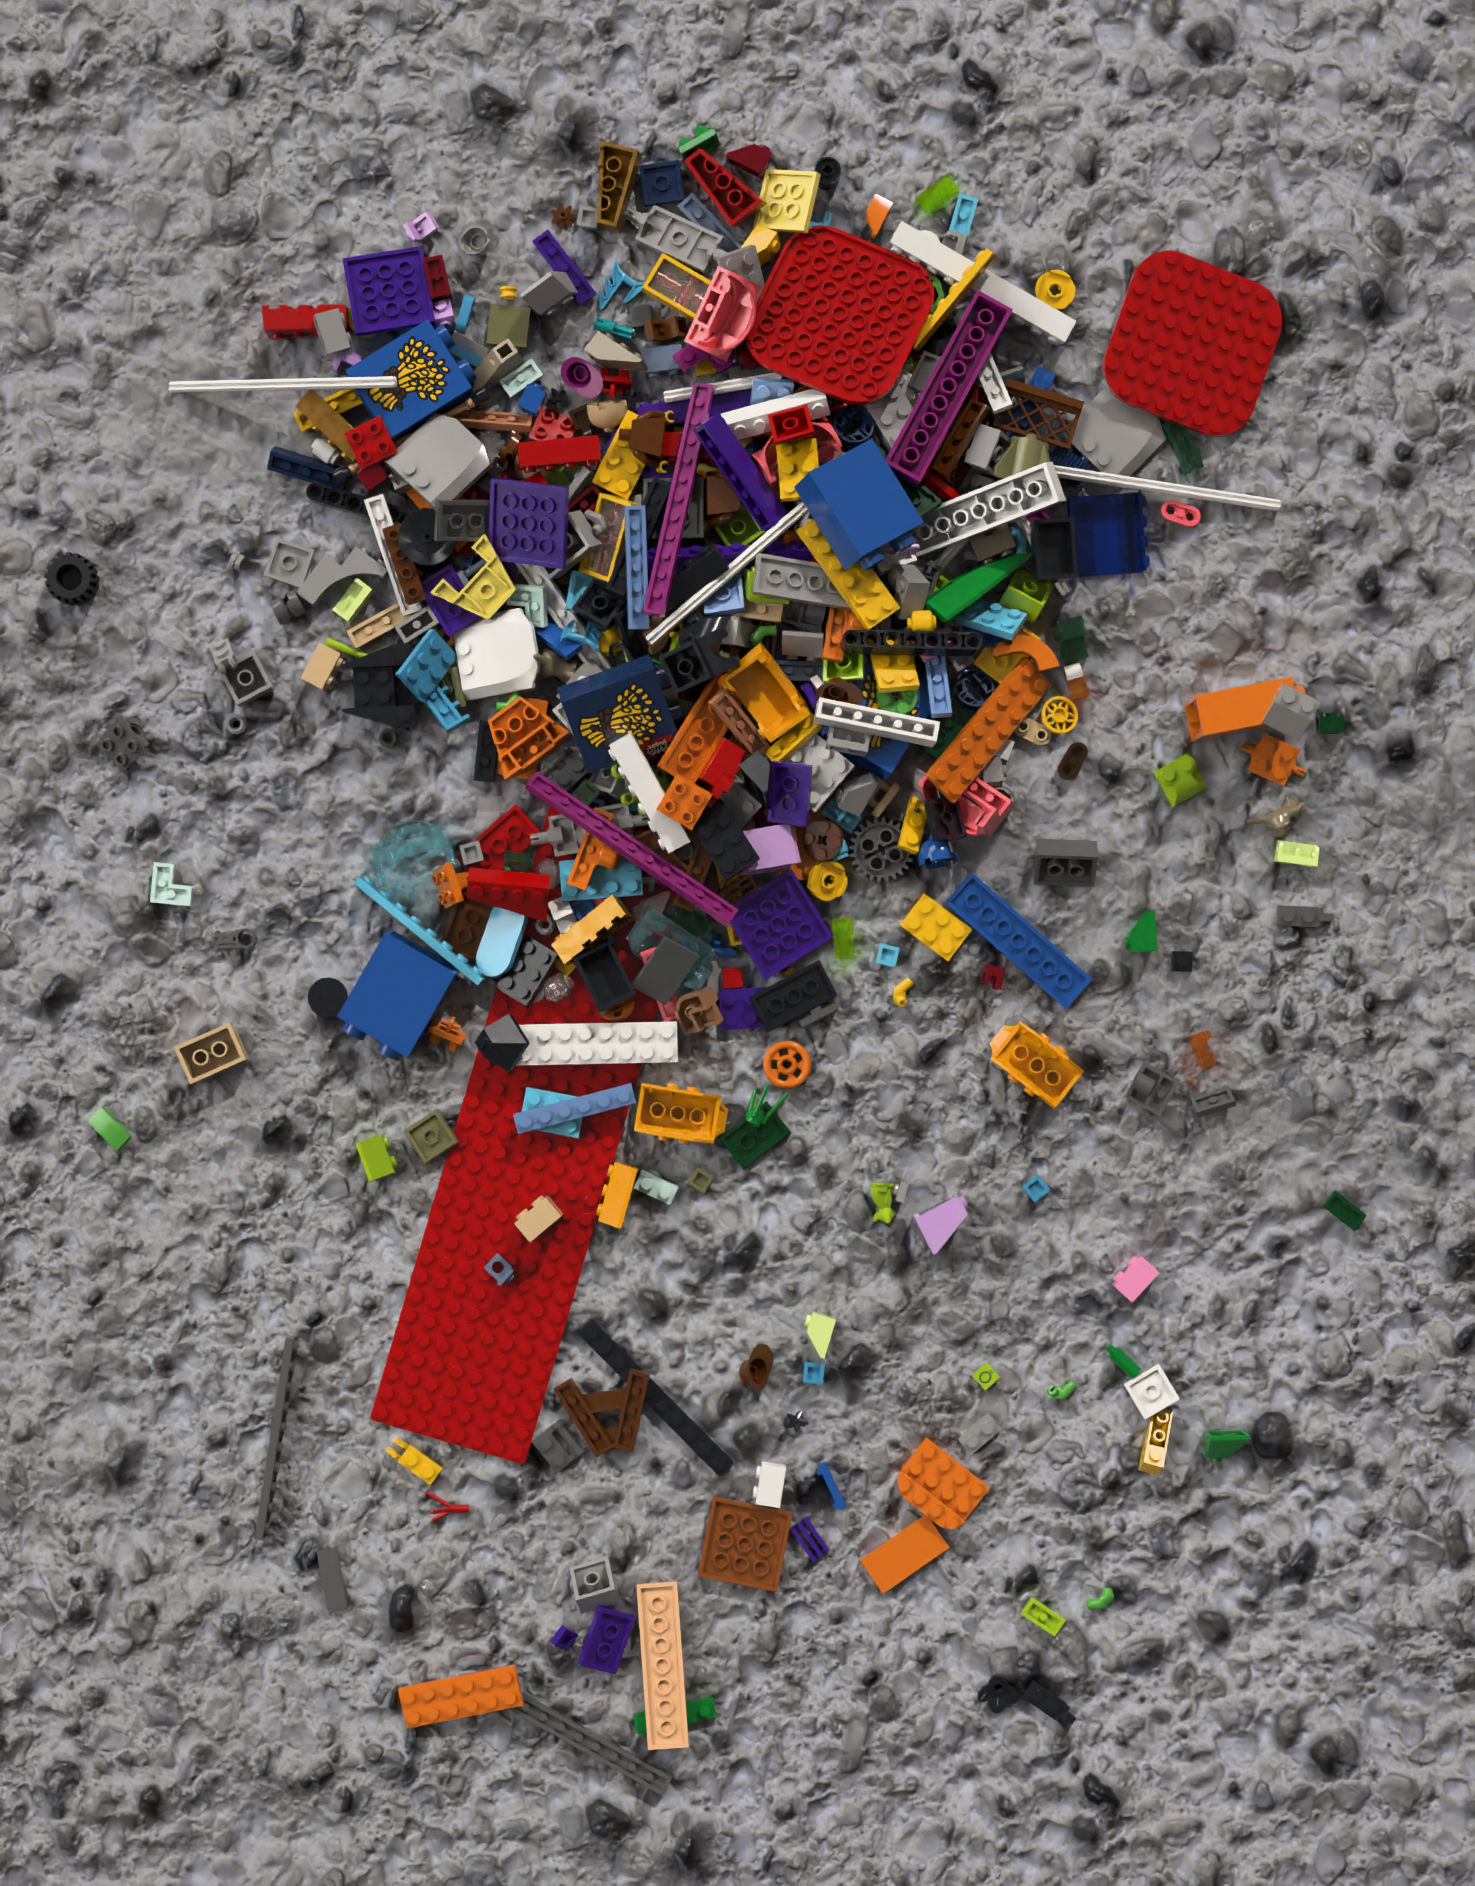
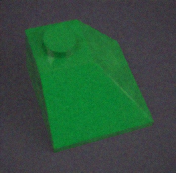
(1143, 934)
(1223, 1443)

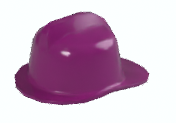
(582, 377)

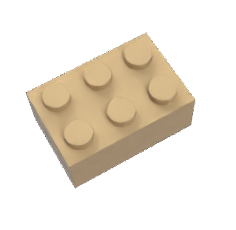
(211, 1053)

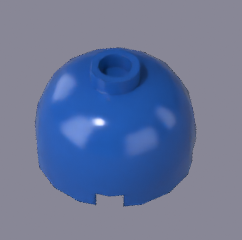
(935, 854)

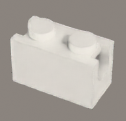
(770, 1484)

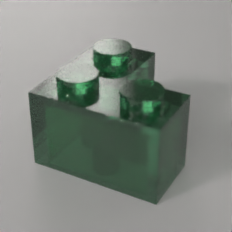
(1071, 640)

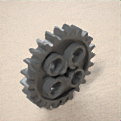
(872, 833)

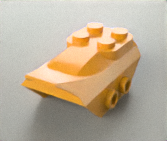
(1034, 1063)
(680, 1114)

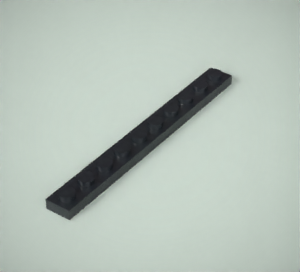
(657, 1399)

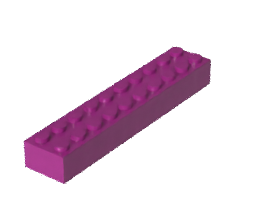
(947, 388)

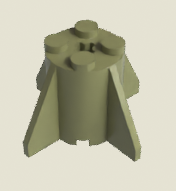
(1021, 455)

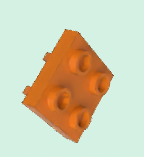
(684, 801)
(449, 884)

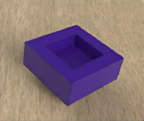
(564, 1637)

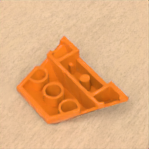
(524, 737)

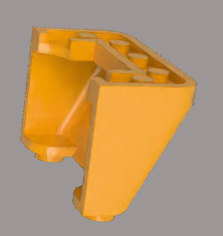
(766, 693)

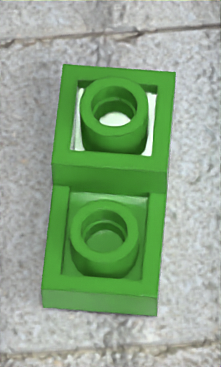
(110, 1129)

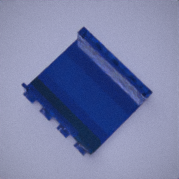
(1109, 533)

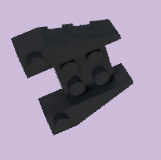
(376, 688)

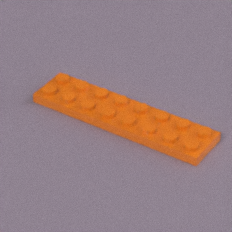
(988, 729)

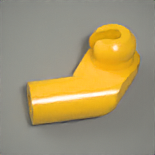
(899, 992)

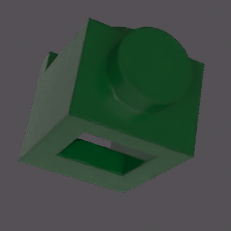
(1330, 723)

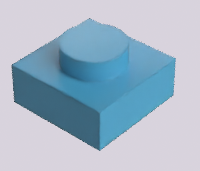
(1035, 1188)
(813, 1372)

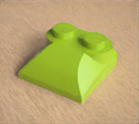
(849, 669)
(1180, 779)

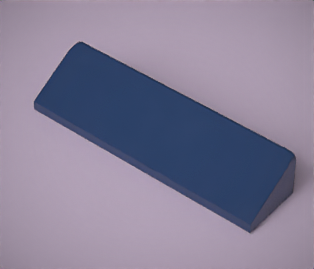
(303, 467)

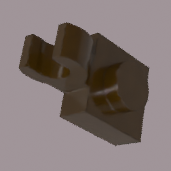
(581, 420)

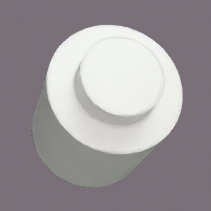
(325, 451)

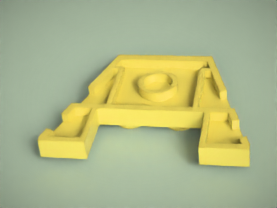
(486, 590)

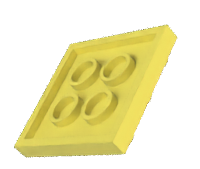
(789, 200)

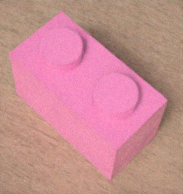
(1135, 1278)

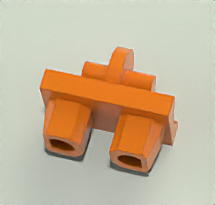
(449, 1031)

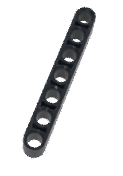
(903, 648)

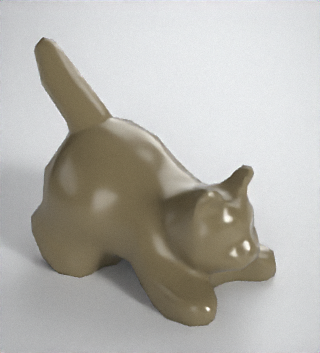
(554, 665)
(1279, 820)

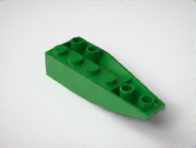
(970, 586)

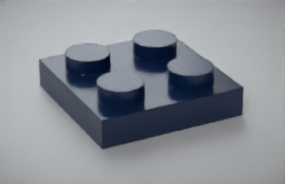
(661, 183)

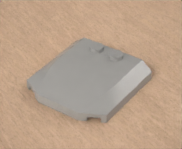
(1115, 435)
(440, 459)

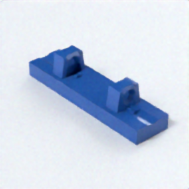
(1040, 379)

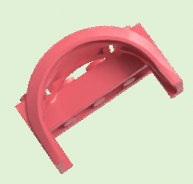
(976, 819)

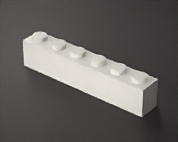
(754, 418)
(876, 722)
(648, 791)

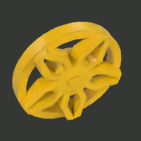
(1059, 715)

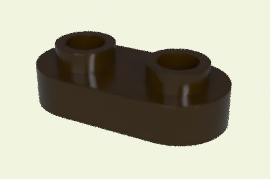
(1072, 761)

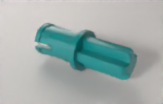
(613, 328)

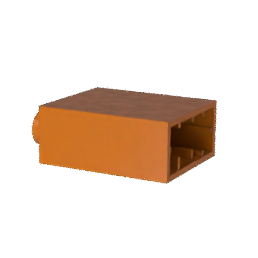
(1232, 709)

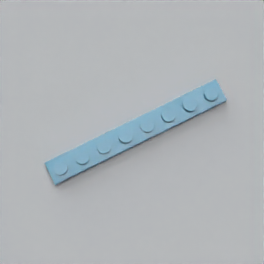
(414, 925)

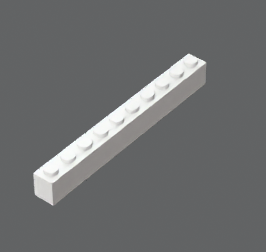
(950, 265)

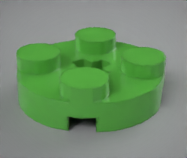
(900, 706)

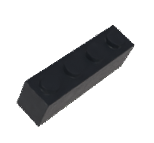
(696, 574)

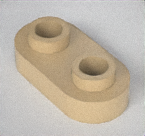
(1031, 732)

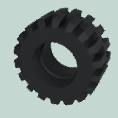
(56, 572)

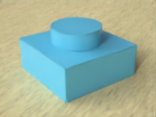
(887, 955)

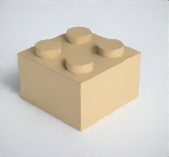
(323, 668)
(539, 1218)

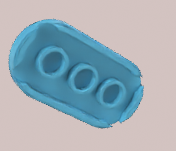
(500, 942)

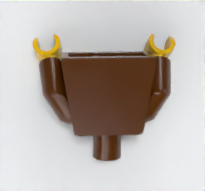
(648, 438)
(720, 499)

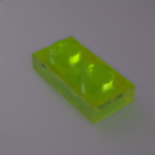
(937, 194)
(843, 938)

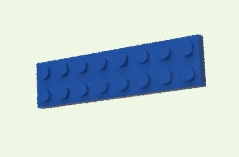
(1018, 940)

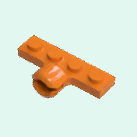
(837, 624)
(592, 854)

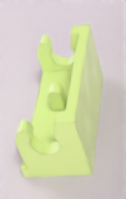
(353, 600)
(1296, 854)

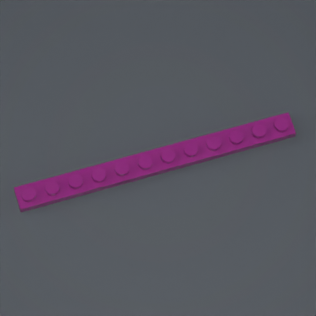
(678, 502)
(631, 849)

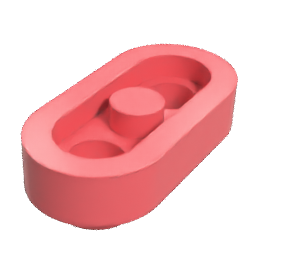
(1180, 512)

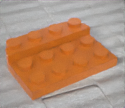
(940, 1486)

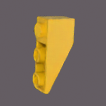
(1156, 1442)

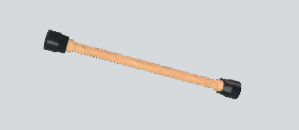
(477, 399)

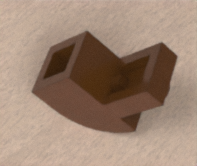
(665, 330)

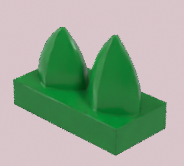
(705, 139)

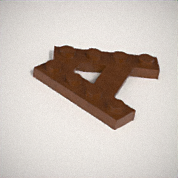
(698, 865)
(584, 1406)

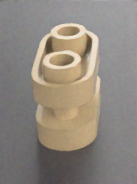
(890, 793)

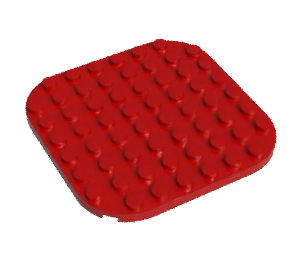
(840, 315)
(1192, 343)

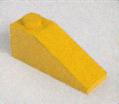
(766, 243)

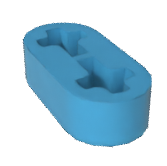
(465, 314)

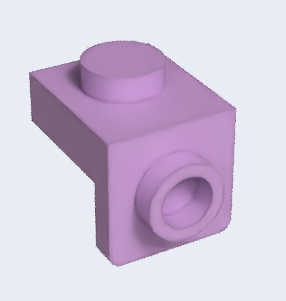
(421, 227)
(444, 314)
(346, 359)

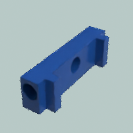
(824, 1470)

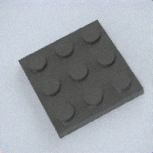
(696, 512)

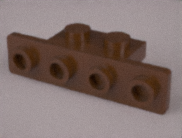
(407, 571)

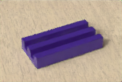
(819, 1553)

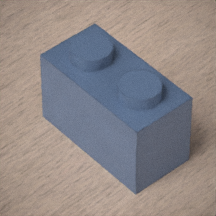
(661, 361)

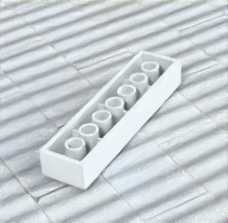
(989, 508)
(600, 1043)

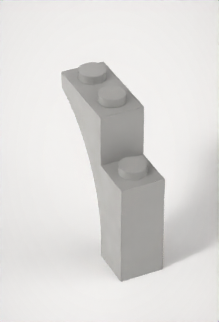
(330, 573)

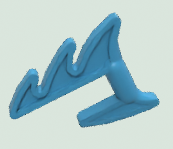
(618, 278)
(590, 637)

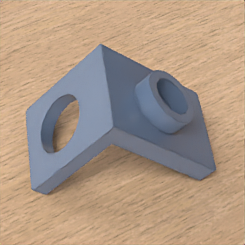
(503, 1277)

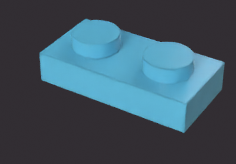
(963, 214)

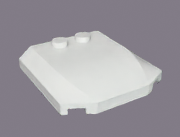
(497, 655)

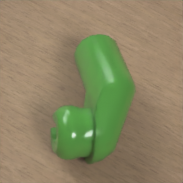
(762, 631)
(500, 705)
(1061, 1393)
(1103, 1601)

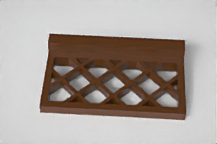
(1047, 399)
(956, 443)

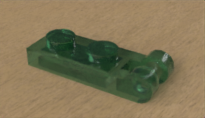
(1182, 447)

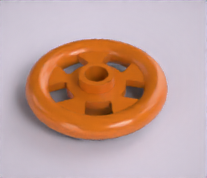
(773, 1054)

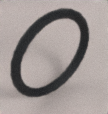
(624, 648)

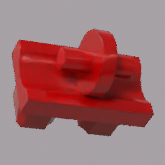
(615, 384)

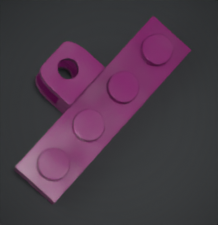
(692, 356)

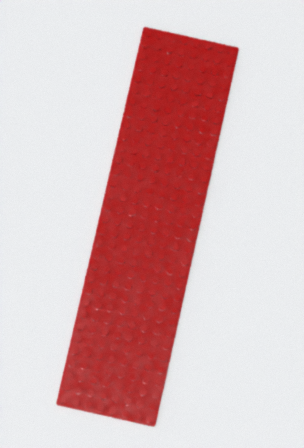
(479, 1354)

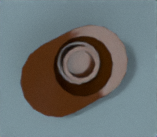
(840, 690)
(756, 1369)

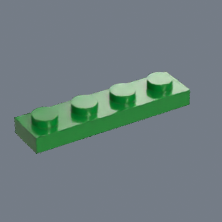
(697, 1710)

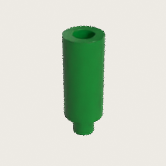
(1123, 1361)

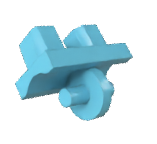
(842, 818)

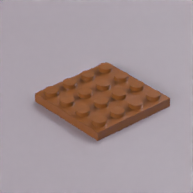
(745, 1543)

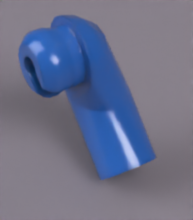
(721, 950)

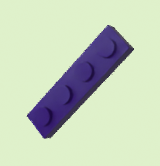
(560, 262)

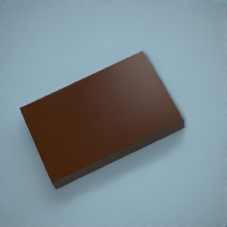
(467, 926)

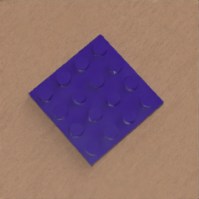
(388, 291)
(529, 522)
(778, 924)

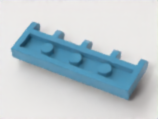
(444, 710)

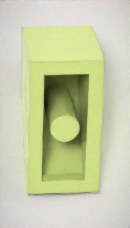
(820, 1331)

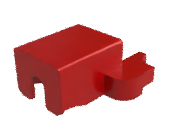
(721, 769)

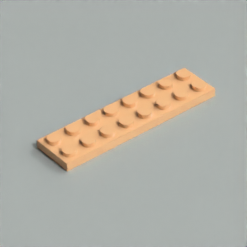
(662, 1665)

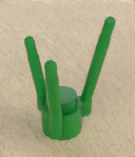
(755, 1115)

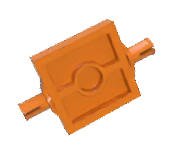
(1273, 759)

